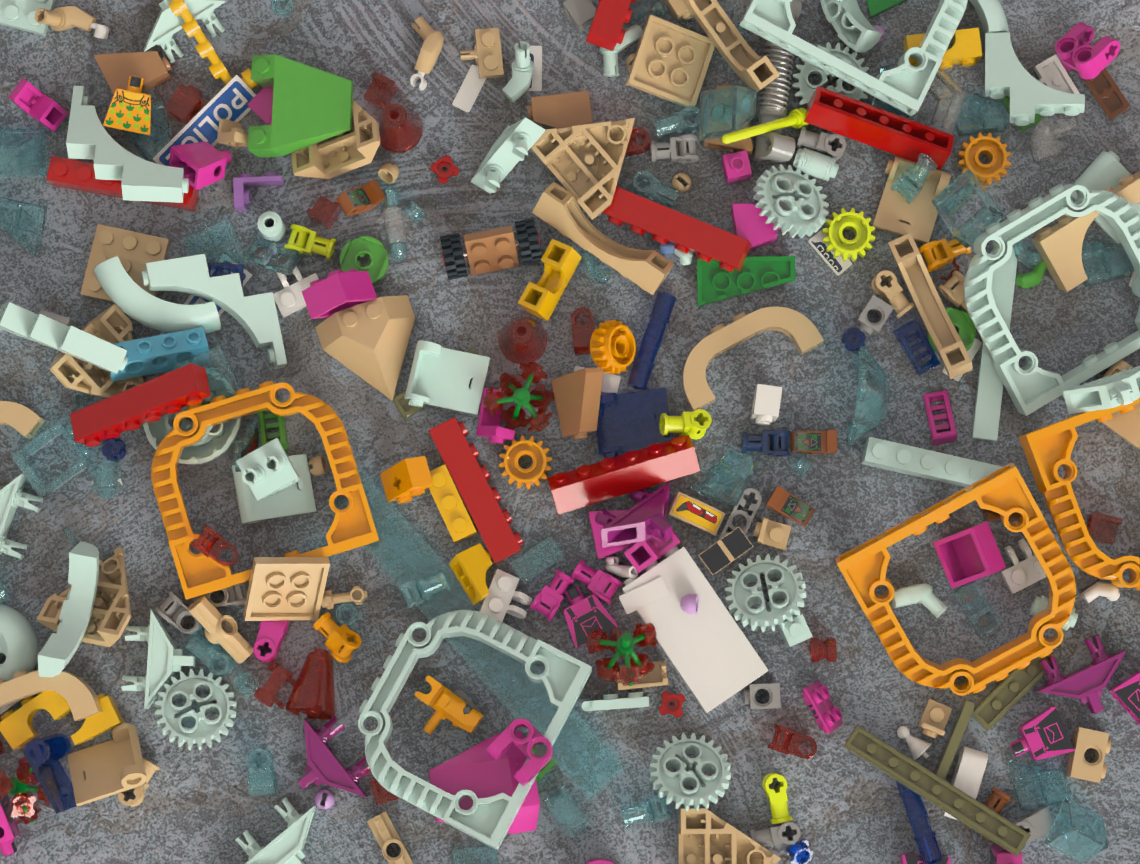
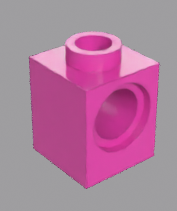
(736, 167)

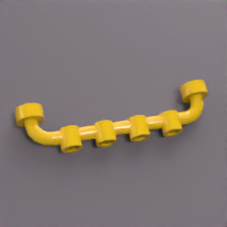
(204, 47)

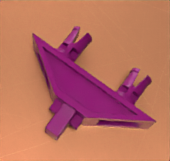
(638, 522)
(1086, 681)
(323, 763)

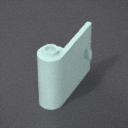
(1101, 174)
(443, 378)
(282, 504)

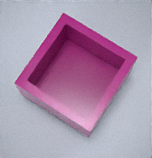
(338, 292)
(969, 555)

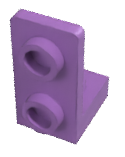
(243, 196)

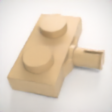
(486, 53)

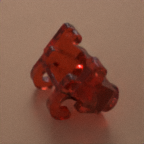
(274, 685)

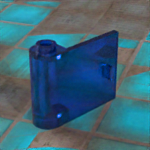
(629, 420)
(43, 758)

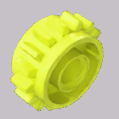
(842, 246)

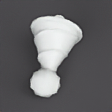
(916, 746)

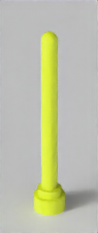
(794, 119)

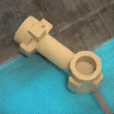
(356, 595)

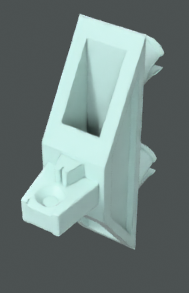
(168, 24)
(506, 153)
(1105, 392)
(10, 498)
(162, 659)
(288, 845)

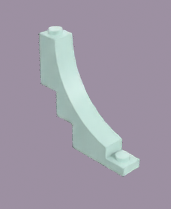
(139, 177)
(253, 312)
(62, 337)

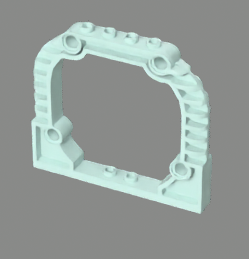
(899, 87)
(1030, 385)
(490, 816)

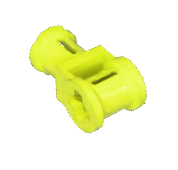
(308, 242)
(686, 423)
(777, 799)

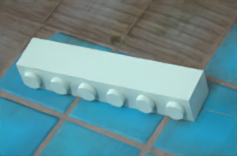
(924, 463)

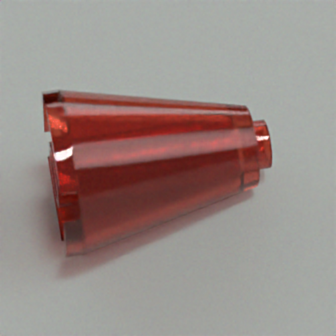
(399, 128)
(526, 347)
(314, 688)

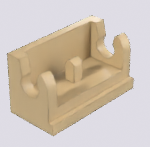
(657, 677)

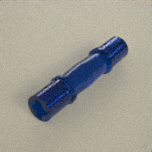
(651, 341)
(921, 826)

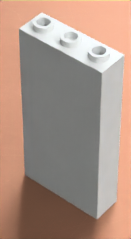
(702, 646)

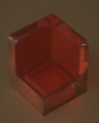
(380, 90)
(324, 212)
(1103, 527)
(380, 794)

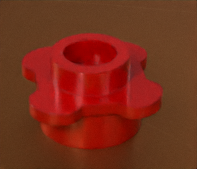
(443, 176)
(676, 710)

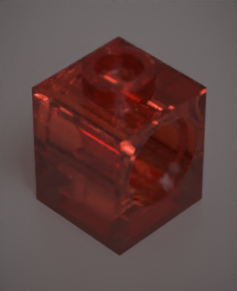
(184, 103)

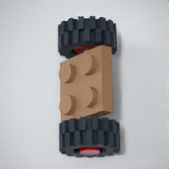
(491, 249)

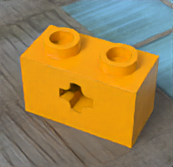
(406, 479)

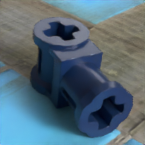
(766, 443)

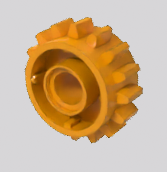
(992, 149)
(612, 346)
(519, 450)

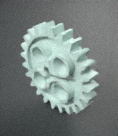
(806, 89)
(790, 201)
(743, 597)
(204, 729)
(690, 772)

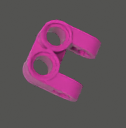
(1077, 54)
(526, 745)

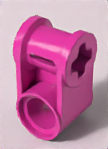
(272, 634)

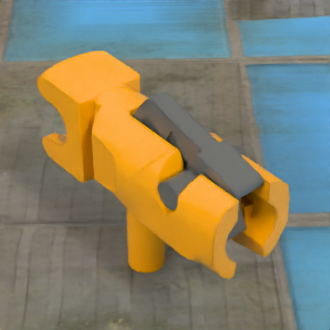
(451, 705)

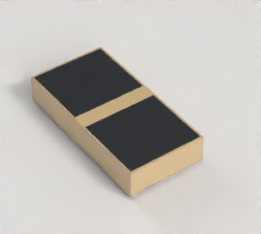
(725, 551)

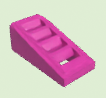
(944, 437)

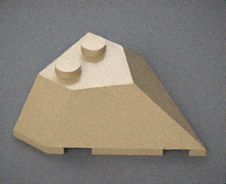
(341, 151)
(587, 160)
(371, 339)
(84, 377)
(110, 608)
(710, 840)

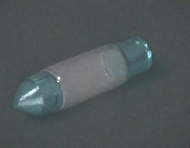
(394, 224)

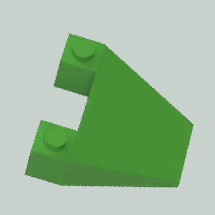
(305, 107)

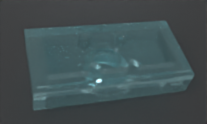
(537, 560)

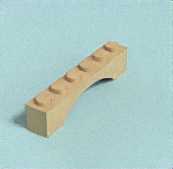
(562, 212)
(930, 307)

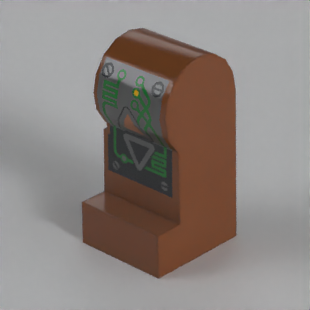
(361, 198)
(814, 442)
(789, 506)

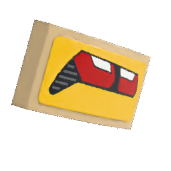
(696, 513)

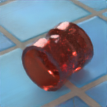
(822, 650)

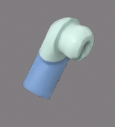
(668, 248)

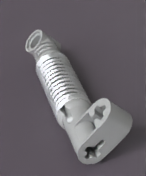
(772, 146)

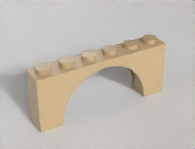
(1062, 243)

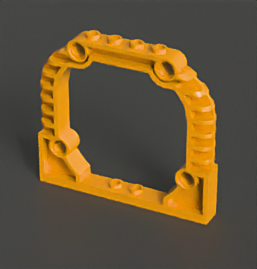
(1045, 452)
(1001, 493)
(350, 528)

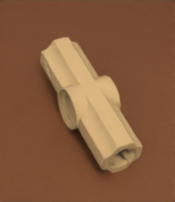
(221, 629)
(385, 834)

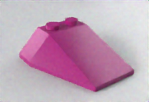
(488, 777)

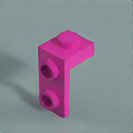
(490, 427)

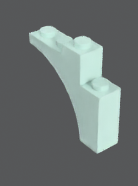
(1027, 95)

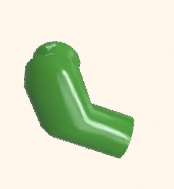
(1031, 278)

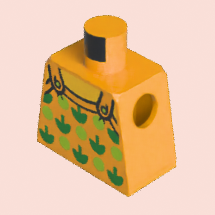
(130, 108)

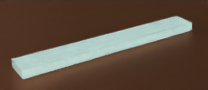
(989, 383)

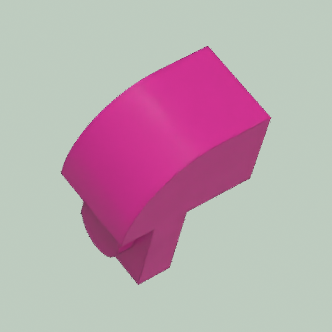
(38, 105)
(646, 552)

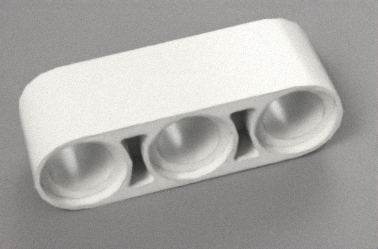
(969, 772)

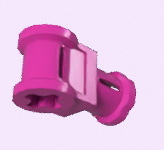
(598, 582)
(550, 596)

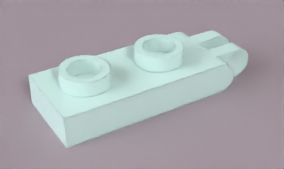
(611, 701)

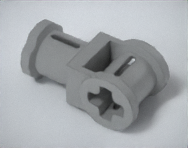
(822, 142)
(675, 149)
(773, 835)

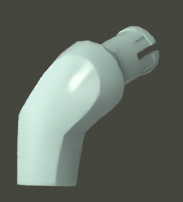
(610, 58)
(521, 72)
(918, 594)

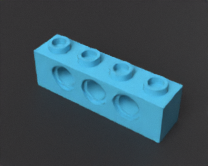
(160, 352)

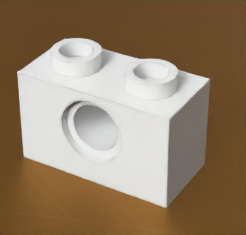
(766, 404)

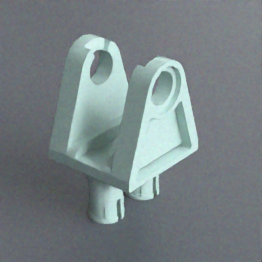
(268, 470)

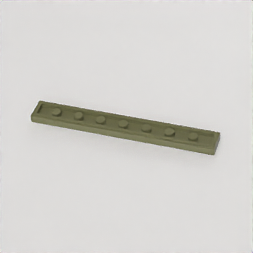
(937, 791)

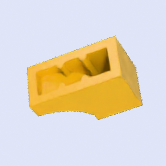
(470, 570)
(100, 722)

